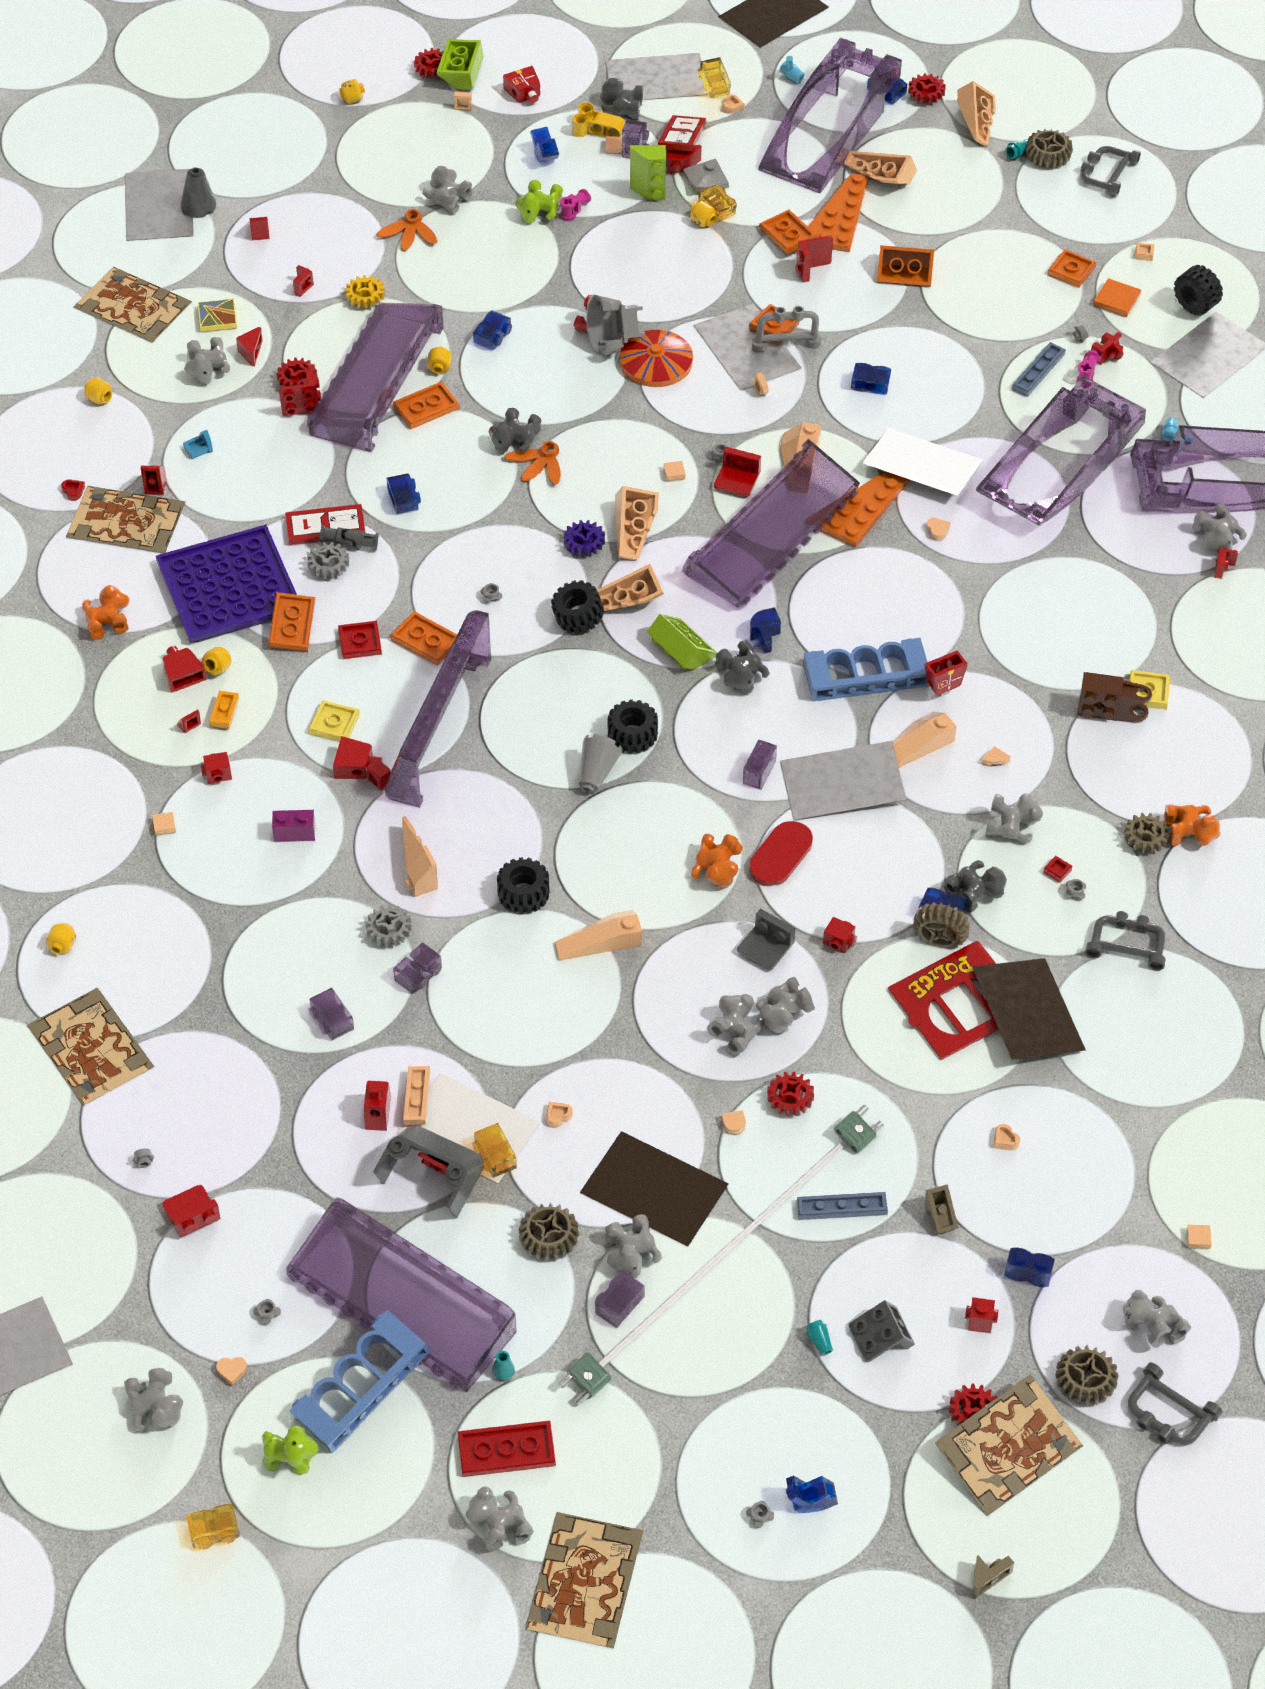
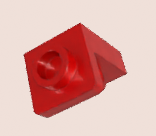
(303, 281)
(1224, 558)

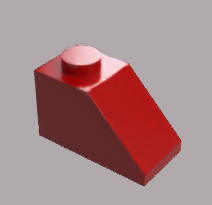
(680, 160)
(153, 479)

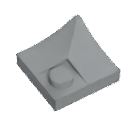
(706, 175)

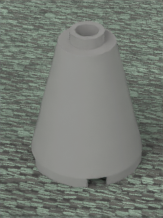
(597, 760)

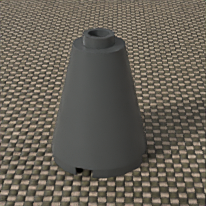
(197, 194)

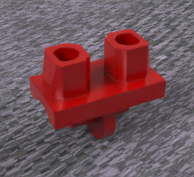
(1111, 347)

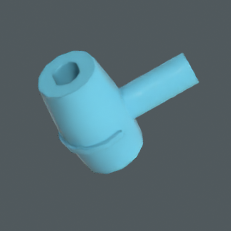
(791, 71)
(1169, 429)

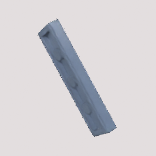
(1038, 369)
(842, 1205)

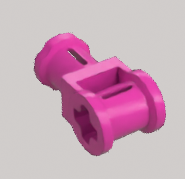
(572, 204)
(1088, 364)

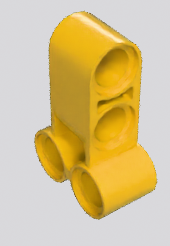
(596, 122)

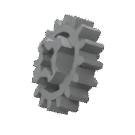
(328, 560)
(388, 925)

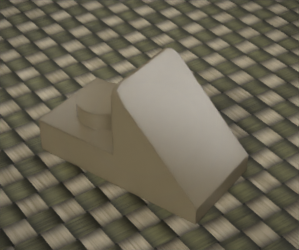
(941, 1208)
(987, 1577)

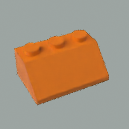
(905, 265)

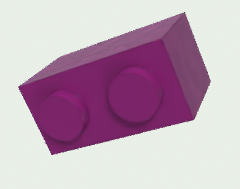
(293, 825)

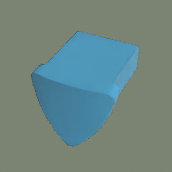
(198, 445)

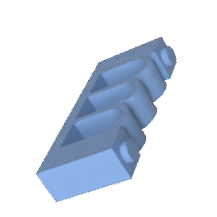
(909, 652)
(386, 1330)

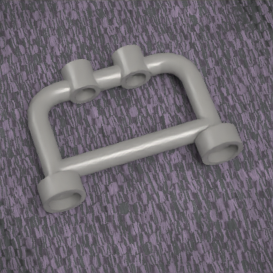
(812, 338)

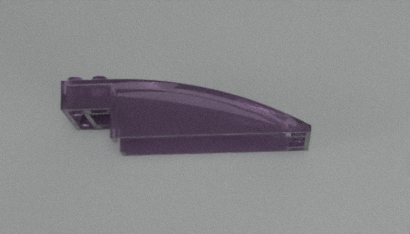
(825, 78)
(1060, 413)
(1191, 447)

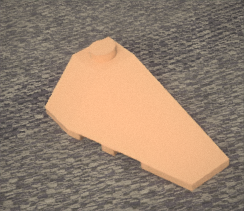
(977, 108)
(882, 166)
(796, 436)
(633, 519)
(631, 589)
(924, 737)
(420, 865)
(608, 934)

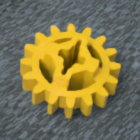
(365, 291)

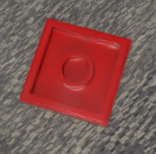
(359, 639)

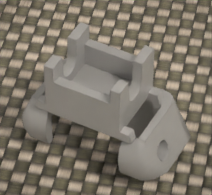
(609, 322)

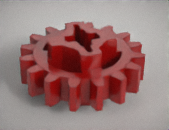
(428, 62)
(926, 88)
(294, 372)
(790, 1094)
(971, 1402)

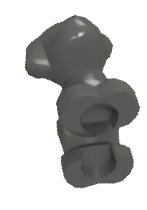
(625, 101)
(510, 429)
(741, 667)
(991, 883)

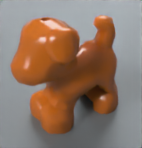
(111, 601)
(1189, 825)
(716, 860)

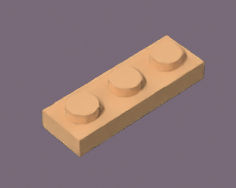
(417, 1095)

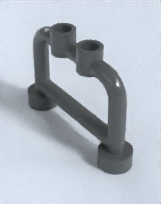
(1094, 158)
(1095, 946)
(1165, 1433)

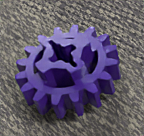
(584, 538)

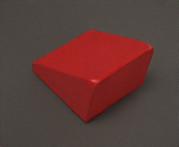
(189, 721)
(378, 773)

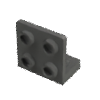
(767, 940)
(880, 1330)

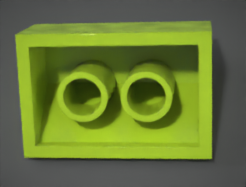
(461, 63)
(648, 171)
(680, 642)

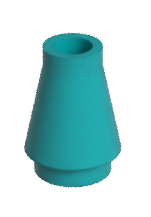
(1015, 149)
(819, 1335)
(503, 1366)

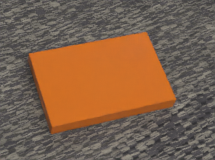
(786, 230)
(426, 405)
(291, 622)
(424, 638)

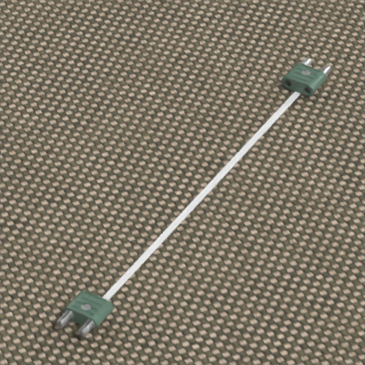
(590, 1373)

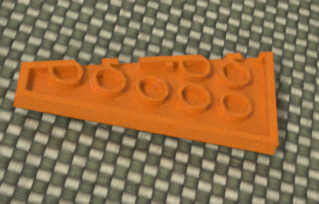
(842, 213)
(865, 508)

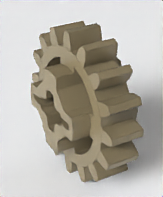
(1146, 833)

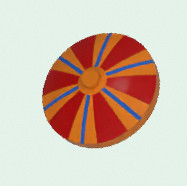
(656, 358)

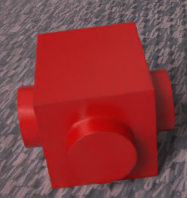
(216, 767)
(839, 935)
(981, 1315)

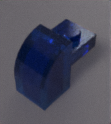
(544, 146)
(763, 626)
(811, 1495)

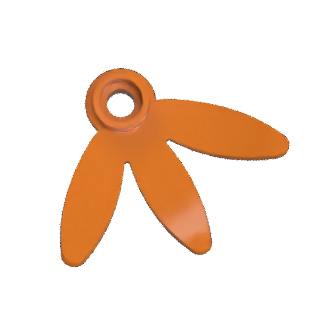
(410, 226)
(542, 458)

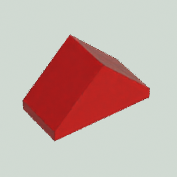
(259, 228)
(250, 345)

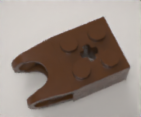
(1112, 698)

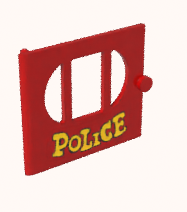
(931, 982)

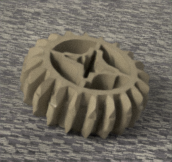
(1049, 148)
(941, 925)
(545, 1221)
(1101, 1384)

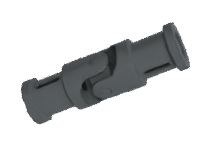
(352, 538)

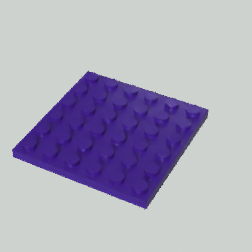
(225, 582)

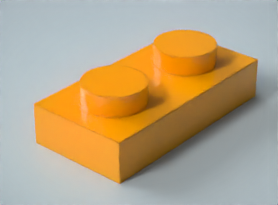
(224, 709)

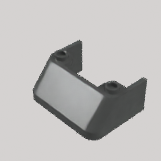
(463, 1163)

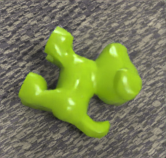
(536, 200)
(294, 1448)

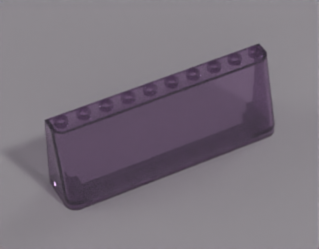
(374, 373)
(772, 526)
(467, 652)
(374, 1270)

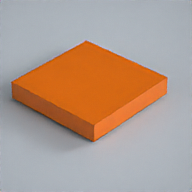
(1072, 268)
(1117, 297)
(772, 326)

